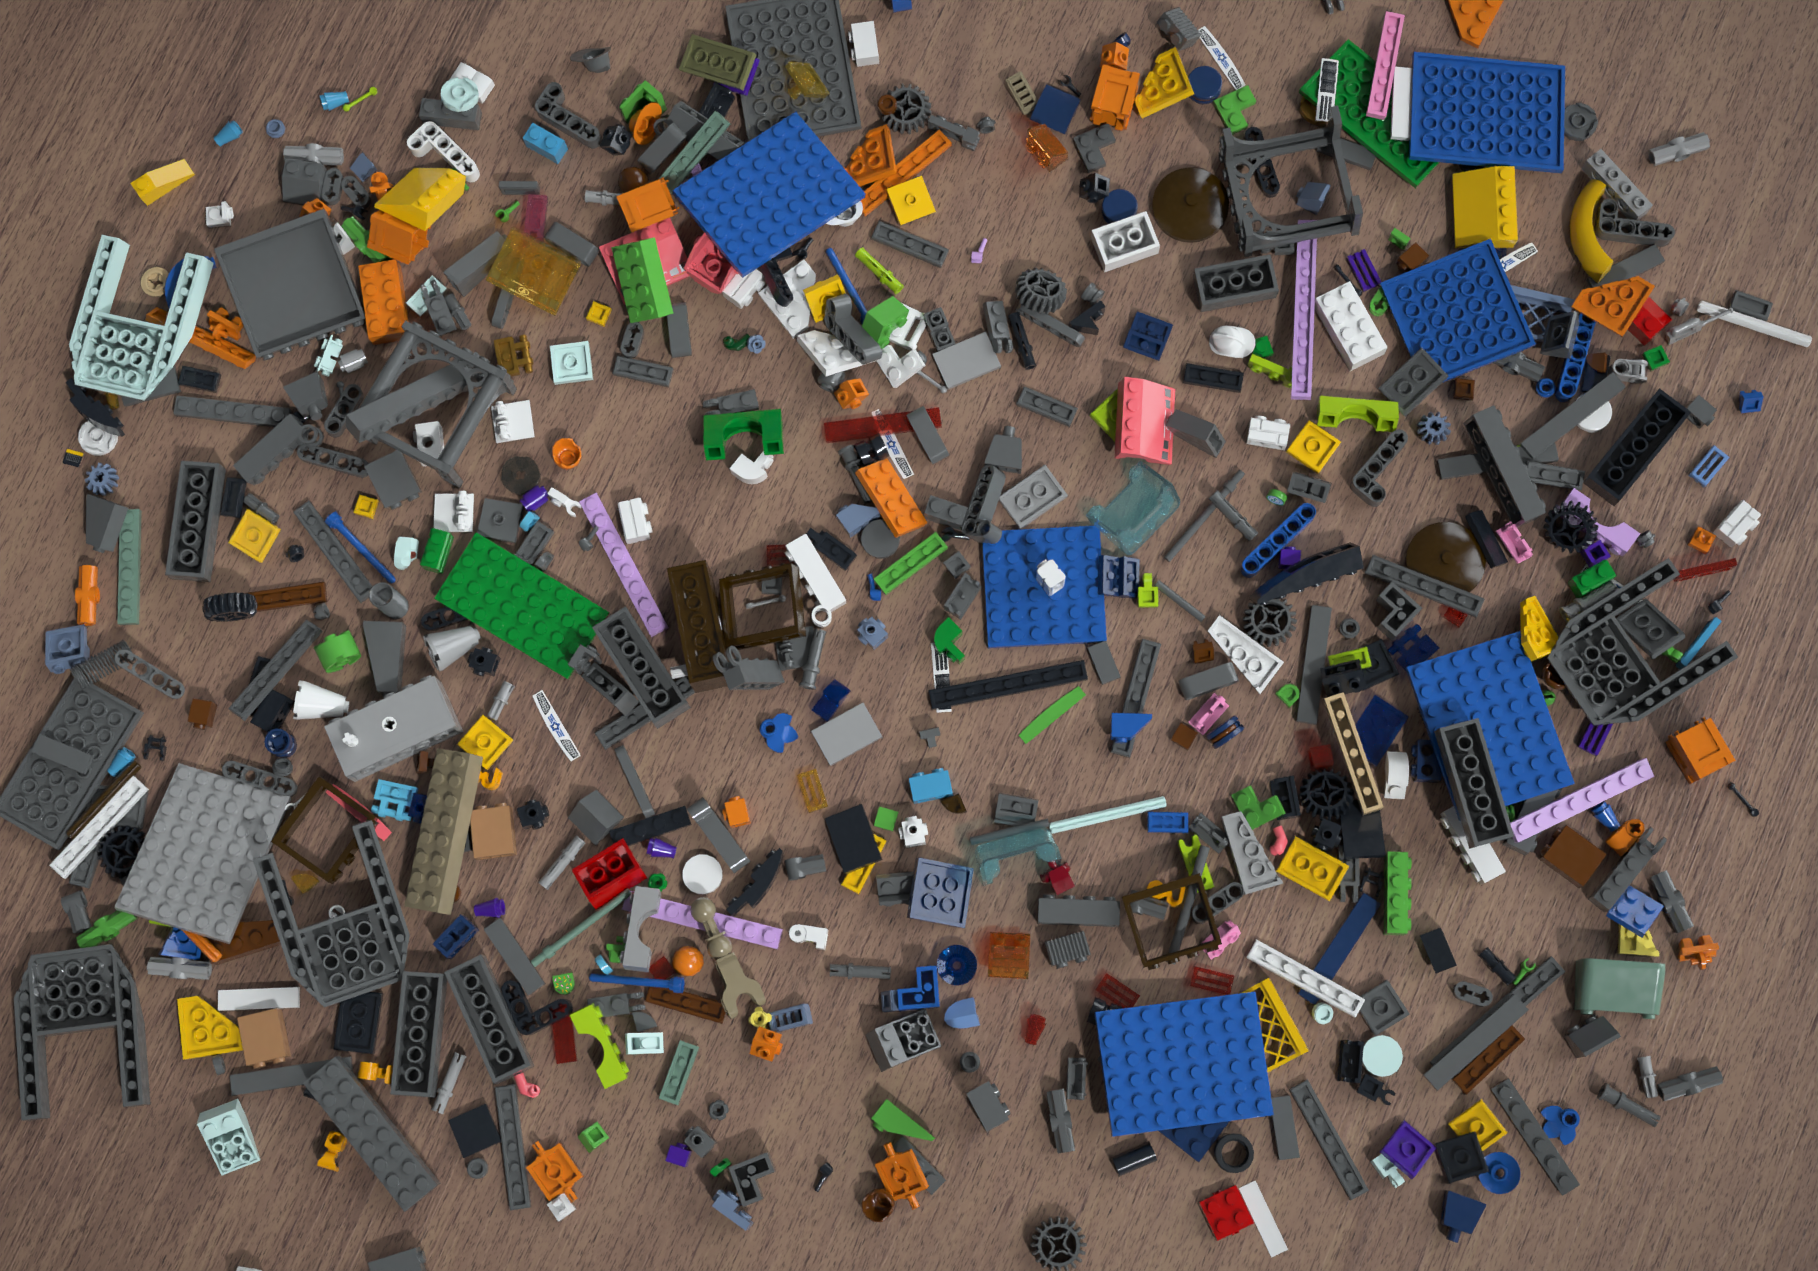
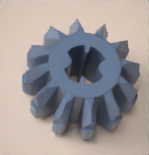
(1438, 423)
(107, 474)

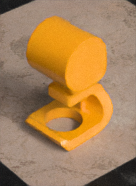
(495, 781)
(1169, 899)
(372, 1071)
(334, 1143)

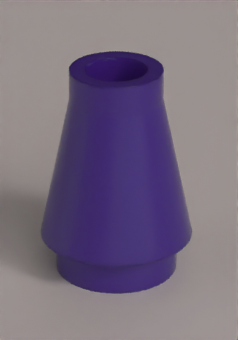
(659, 848)
(490, 908)

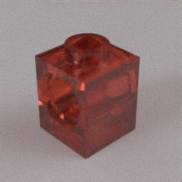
(1320, 757)

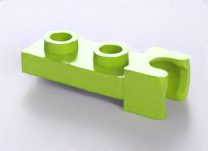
(1271, 369)
(1189, 857)

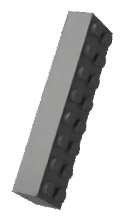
(371, 1133)

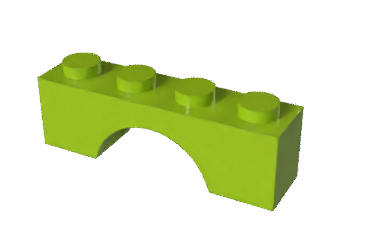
(1380, 414)
(588, 1021)

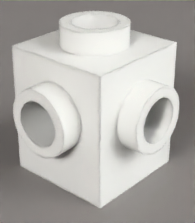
(913, 839)

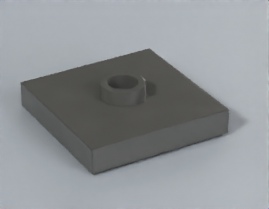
(500, 520)
(1382, 1008)

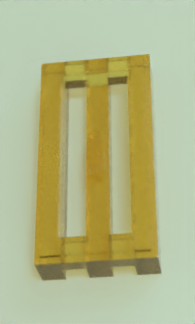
(817, 807)

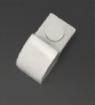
(749, 471)
(1396, 775)

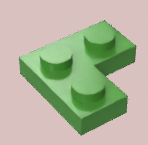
(1230, 108)
(1255, 812)

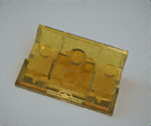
(533, 271)

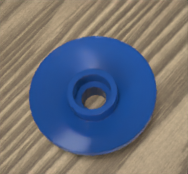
(1511, 1175)

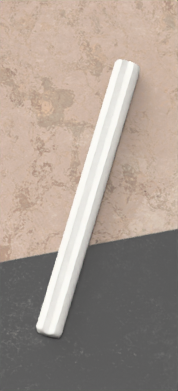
(1756, 324)

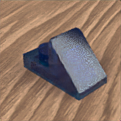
(831, 700)

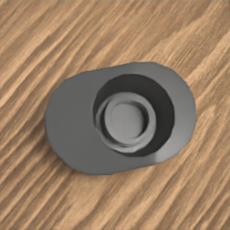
(594, 59)

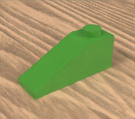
(896, 1121)

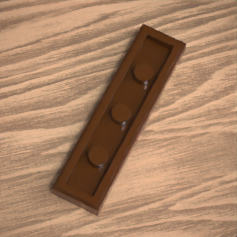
(290, 596)
(686, 1003)
(1487, 1060)

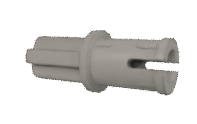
(500, 700)
(1647, 1076)

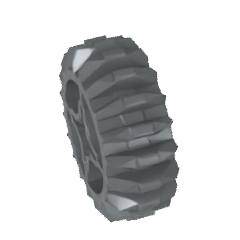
(914, 110)
(1040, 290)
(1274, 627)
(1069, 1229)

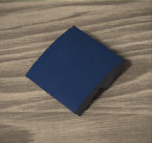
(1055, 109)
(1148, 336)
(1118, 576)

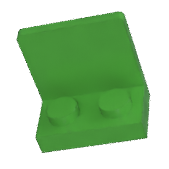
(641, 96)

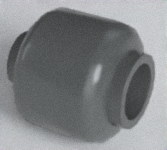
(830, 382)

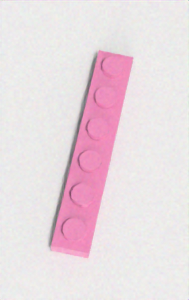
(1385, 65)

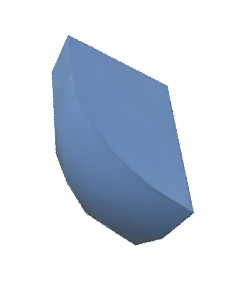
(962, 1014)

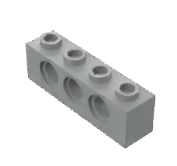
(1618, 186)

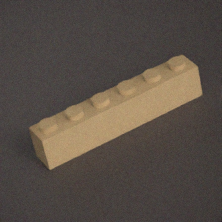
(1353, 753)

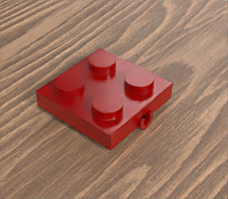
(1226, 1212)

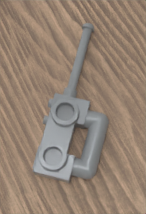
(1690, 327)

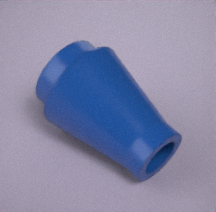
(1605, 814)

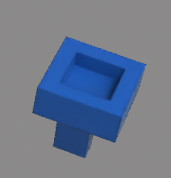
(1750, 401)

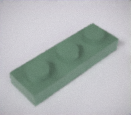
(679, 1072)

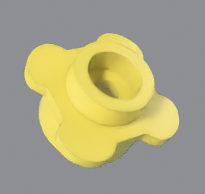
(753, 1019)

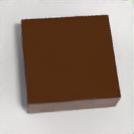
(1463, 389)
(1184, 736)

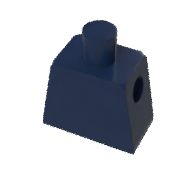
(1460, 1214)

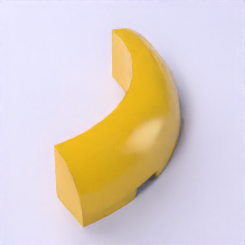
(1583, 239)

